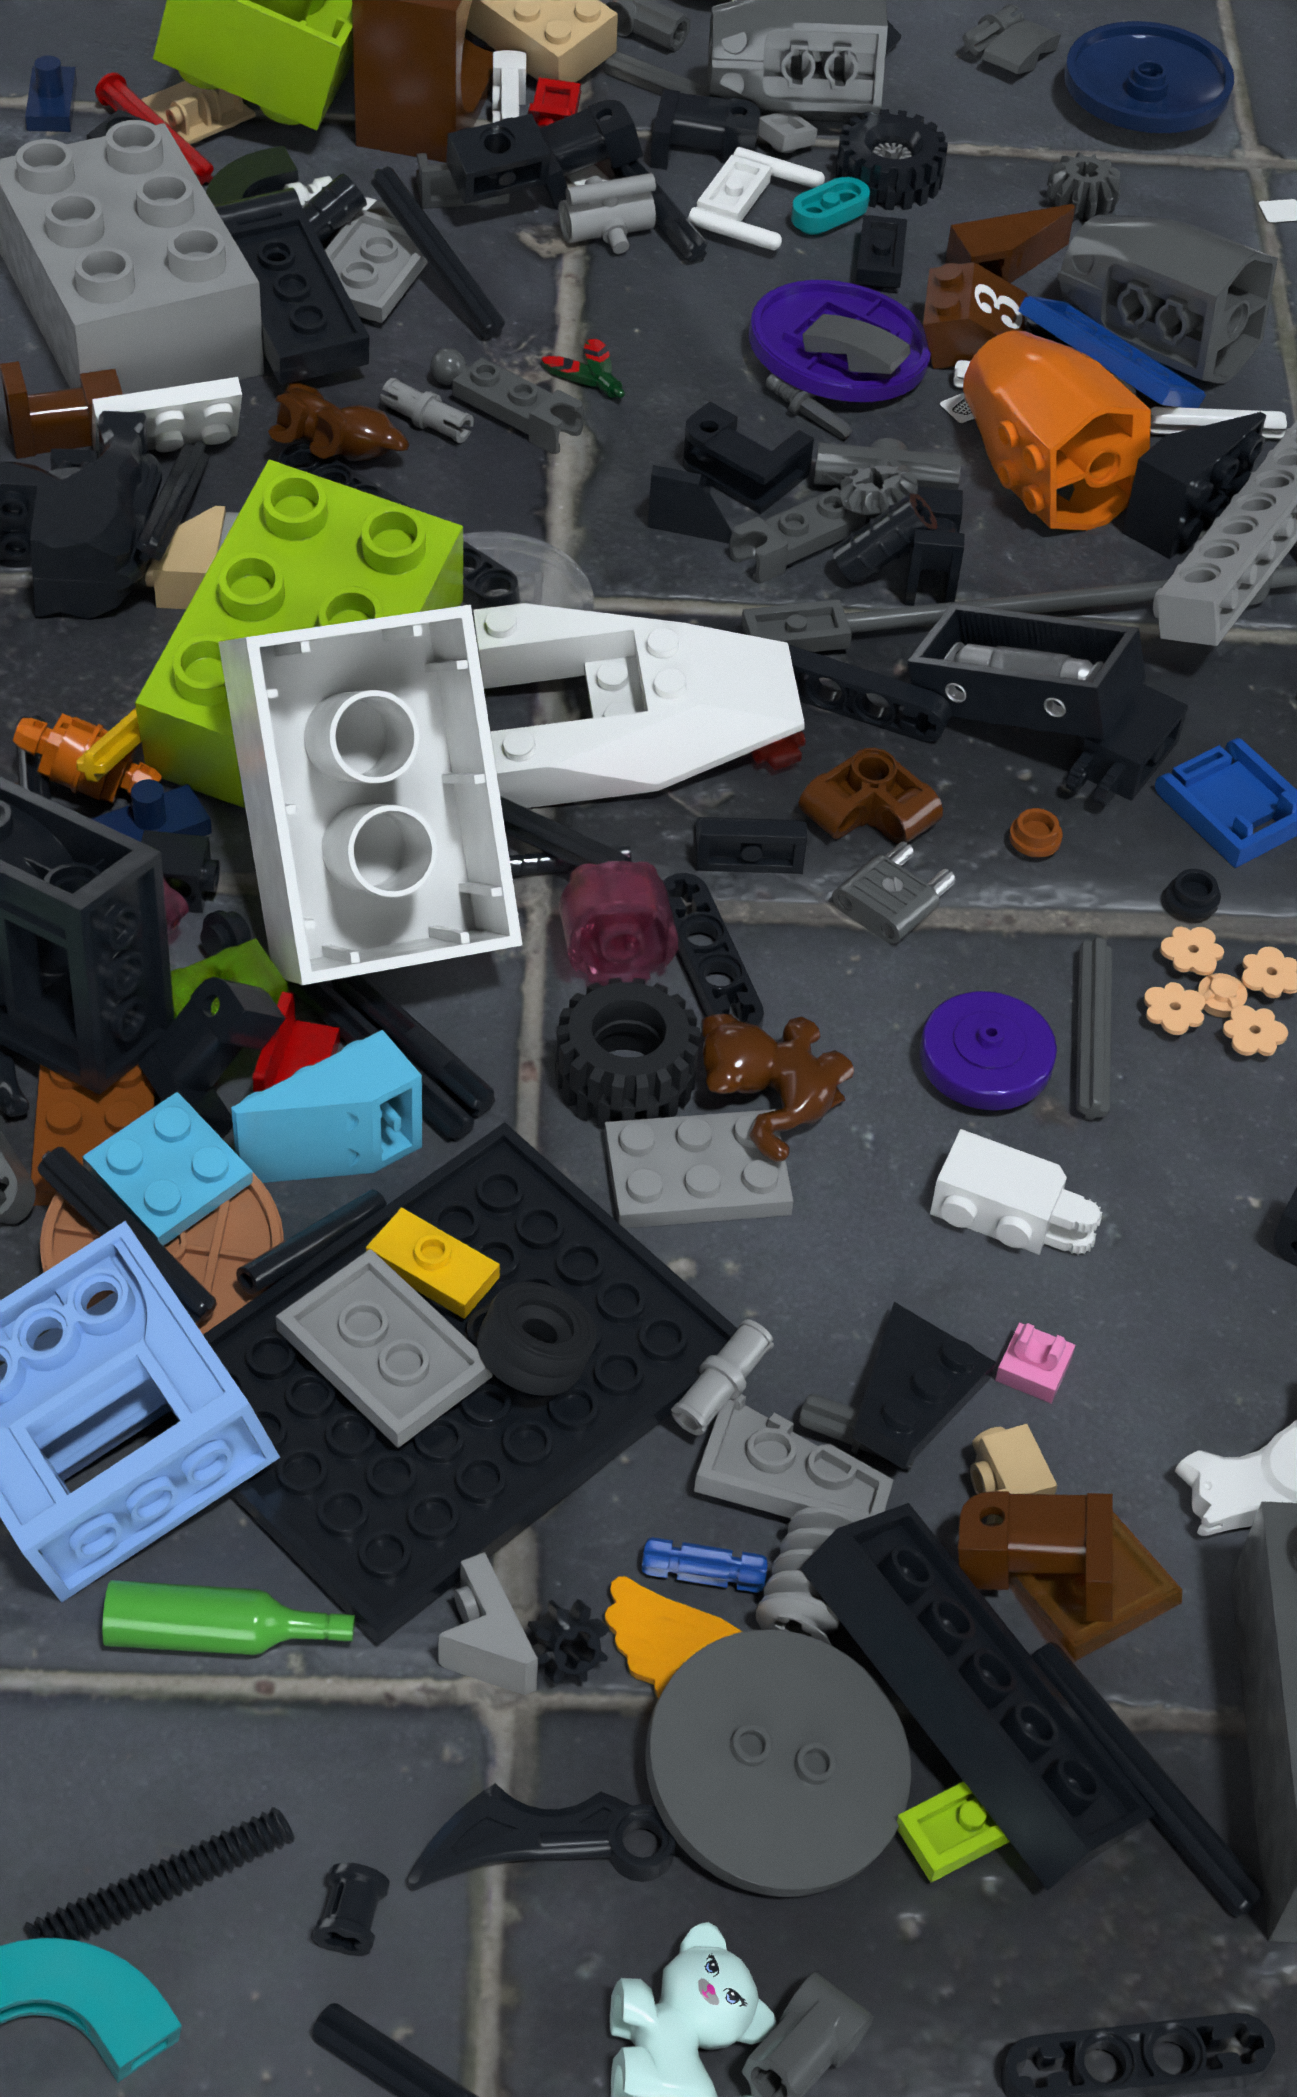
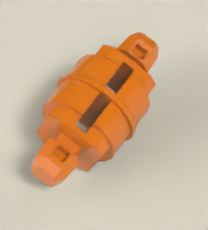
(68, 742)

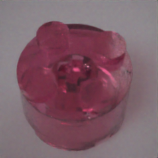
(617, 921)

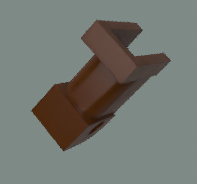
(56, 417)
(1041, 1537)

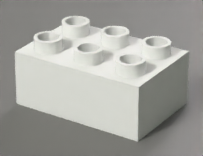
(371, 794)

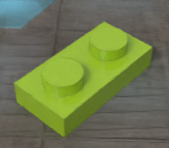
(949, 1831)

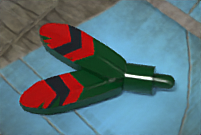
(595, 372)

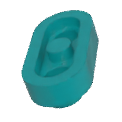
(830, 205)

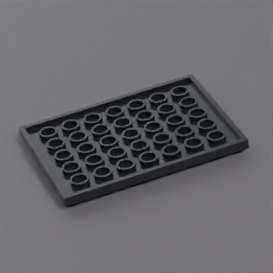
(393, 1522)

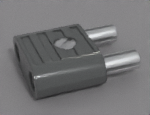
(888, 896)

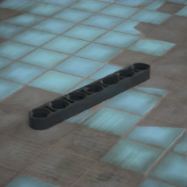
(487, 572)

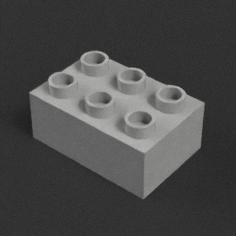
(128, 261)

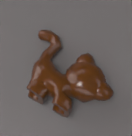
(349, 431)
(749, 1060)

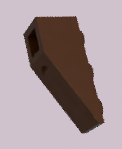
(1011, 242)

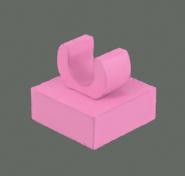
(1035, 1362)

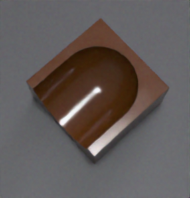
(416, 75)

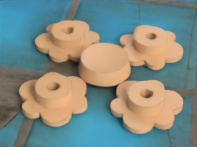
(1222, 993)

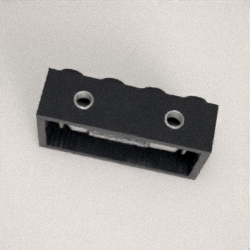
(1031, 669)

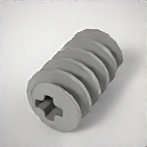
(789, 1597)

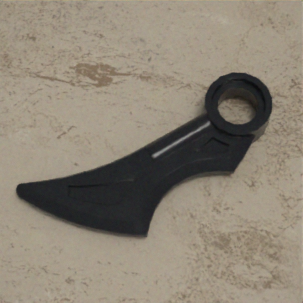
(502, 1829)

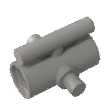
(608, 210)

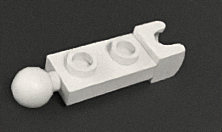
(508, 83)

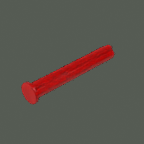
(113, 92)

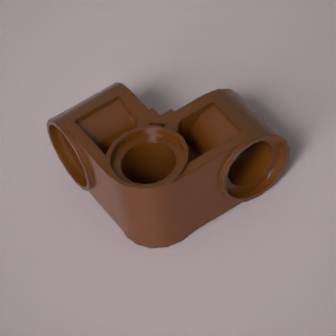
(871, 791)

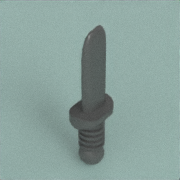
(804, 402)

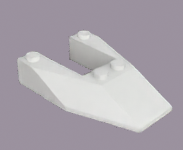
(659, 694)

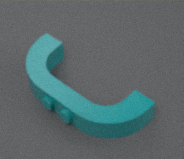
(91, 1991)

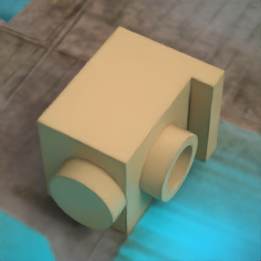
(1010, 1463)

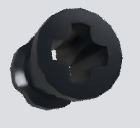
(351, 1908)

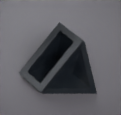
(683, 505)

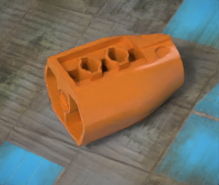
(1054, 423)

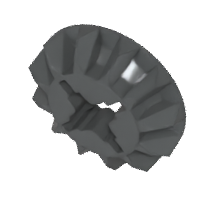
(861, 491)

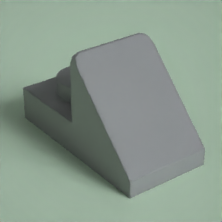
(491, 1640)

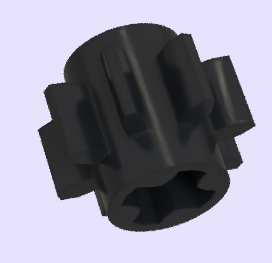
(572, 1625)

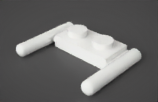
(738, 188)

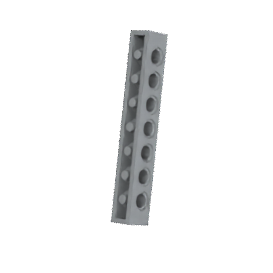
(1234, 554)

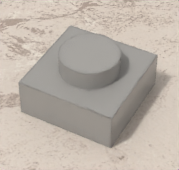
(787, 132)

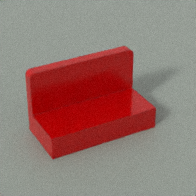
(293, 1047)

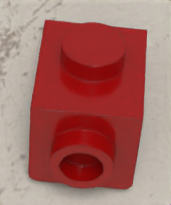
(554, 100)

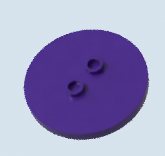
(792, 308)

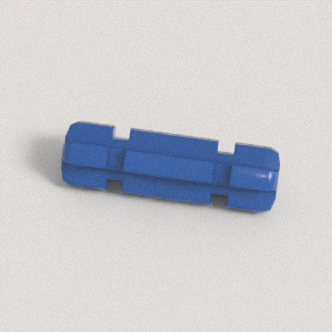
(704, 1564)

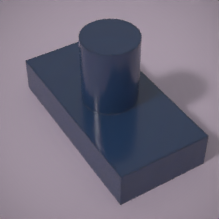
(51, 96)
(158, 811)

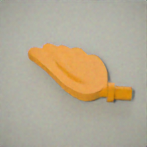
(658, 1631)

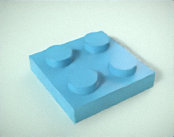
(168, 1168)

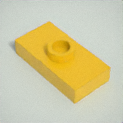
(435, 1262)

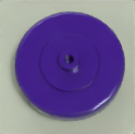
(987, 1050)

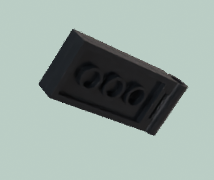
(304, 306)

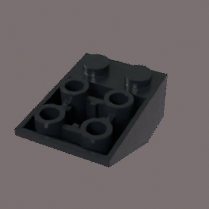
(1191, 481)

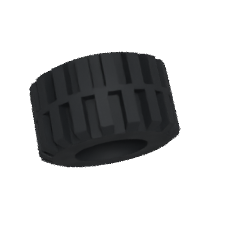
(626, 1019)

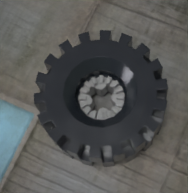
(894, 157)

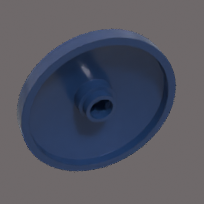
(1149, 77)

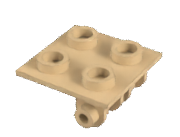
(198, 111)

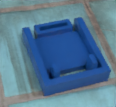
(1231, 800)

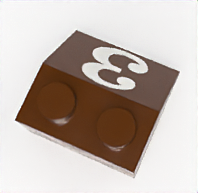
(967, 310)

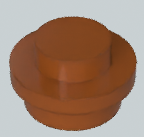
(1036, 833)

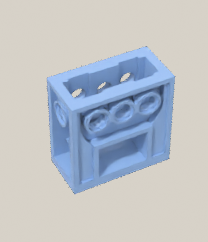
(95, 1386)

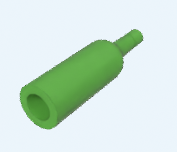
(209, 1619)

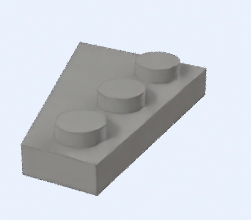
(777, 1471)

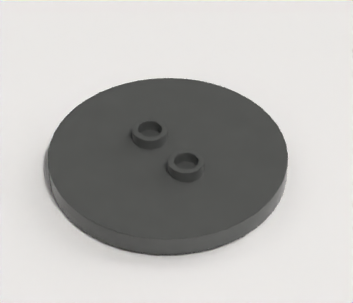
(777, 1763)

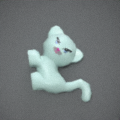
(703, 2004)

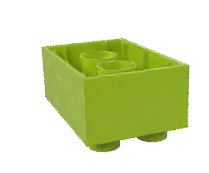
(265, 51)
(292, 561)

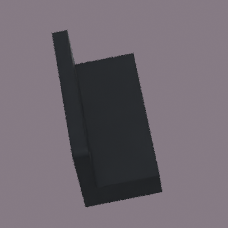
(750, 845)

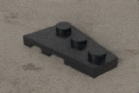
(916, 1386)

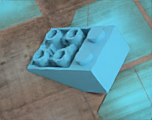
(334, 1116)

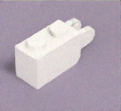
(1012, 1197)

